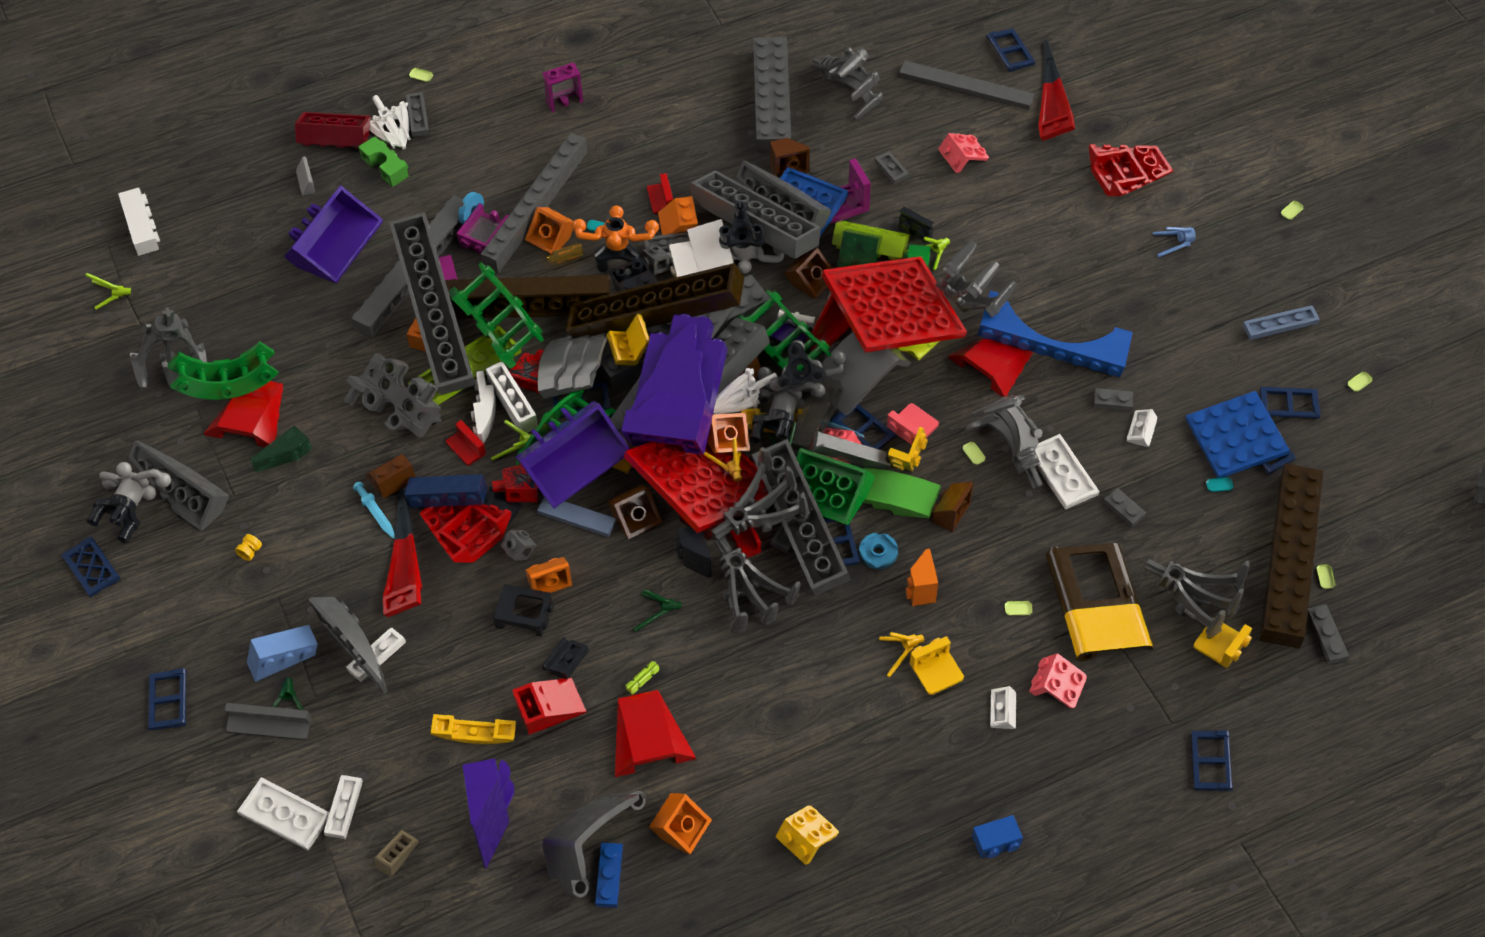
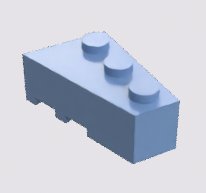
(280, 650)

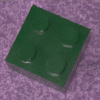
(858, 248)

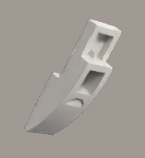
(484, 409)

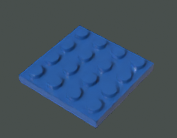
(822, 191)
(1237, 434)

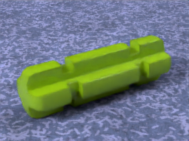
(642, 677)

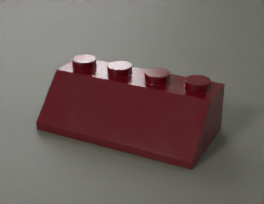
(332, 129)

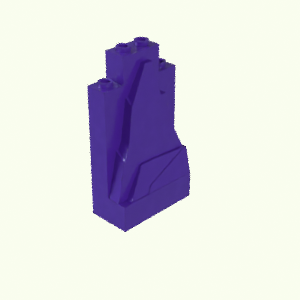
(677, 386)

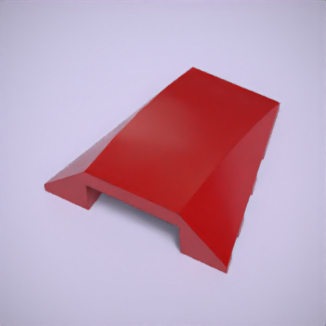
(1125, 168)
(995, 360)
(251, 415)
(466, 530)
(647, 733)

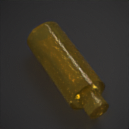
(566, 253)

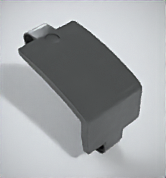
(861, 370)
(564, 843)

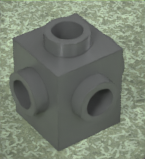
(656, 259)
(518, 545)

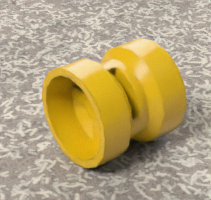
(248, 547)

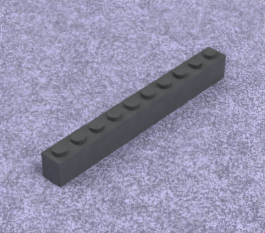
(539, 195)
(394, 288)

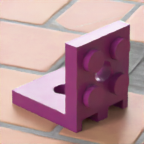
(859, 193)

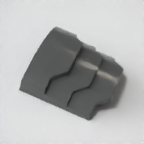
(570, 364)

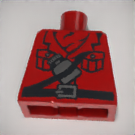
(526, 371)
(516, 485)

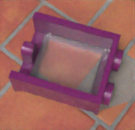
(561, 83)
(479, 229)

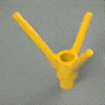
(732, 466)
(908, 643)

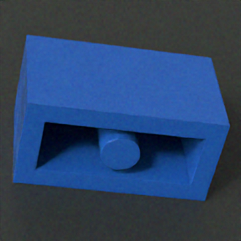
(997, 837)

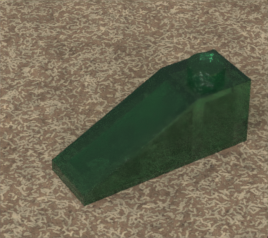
(283, 450)

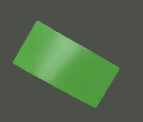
(902, 493)

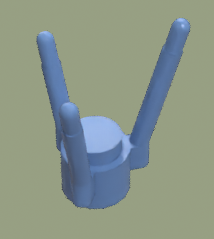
(1185, 235)

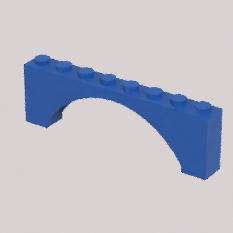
(1101, 355)

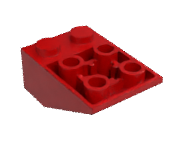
(547, 703)

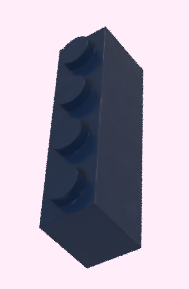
(446, 491)

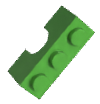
(376, 152)

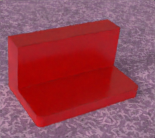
(660, 194)
(466, 444)
(747, 541)

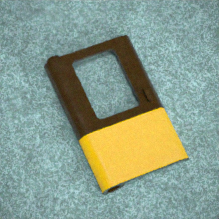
(1098, 623)

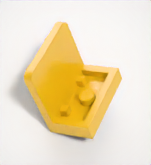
(629, 345)
(908, 461)
(1225, 645)
(935, 666)
(805, 833)

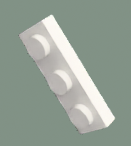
(383, 649)
(343, 807)

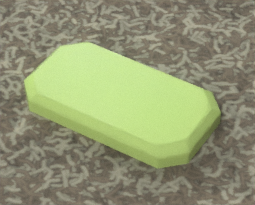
(421, 75)
(1292, 210)
(1360, 381)
(973, 453)
(1325, 576)
(1018, 608)

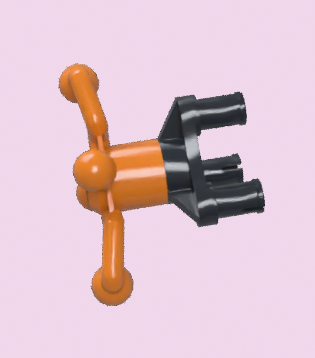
(616, 238)

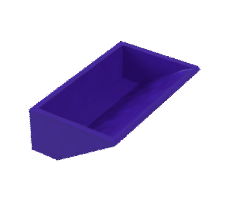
(332, 236)
(573, 453)
(488, 798)

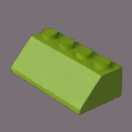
(892, 243)

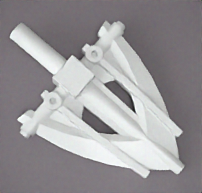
(396, 137)
(741, 393)

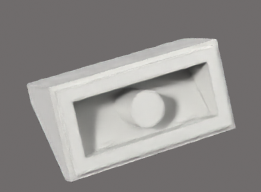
(1142, 427)
(1003, 708)

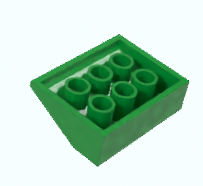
(835, 485)

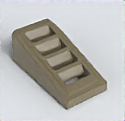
(388, 864)

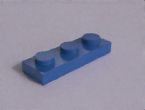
(609, 875)

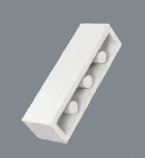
(138, 221)
(682, 259)
(511, 397)

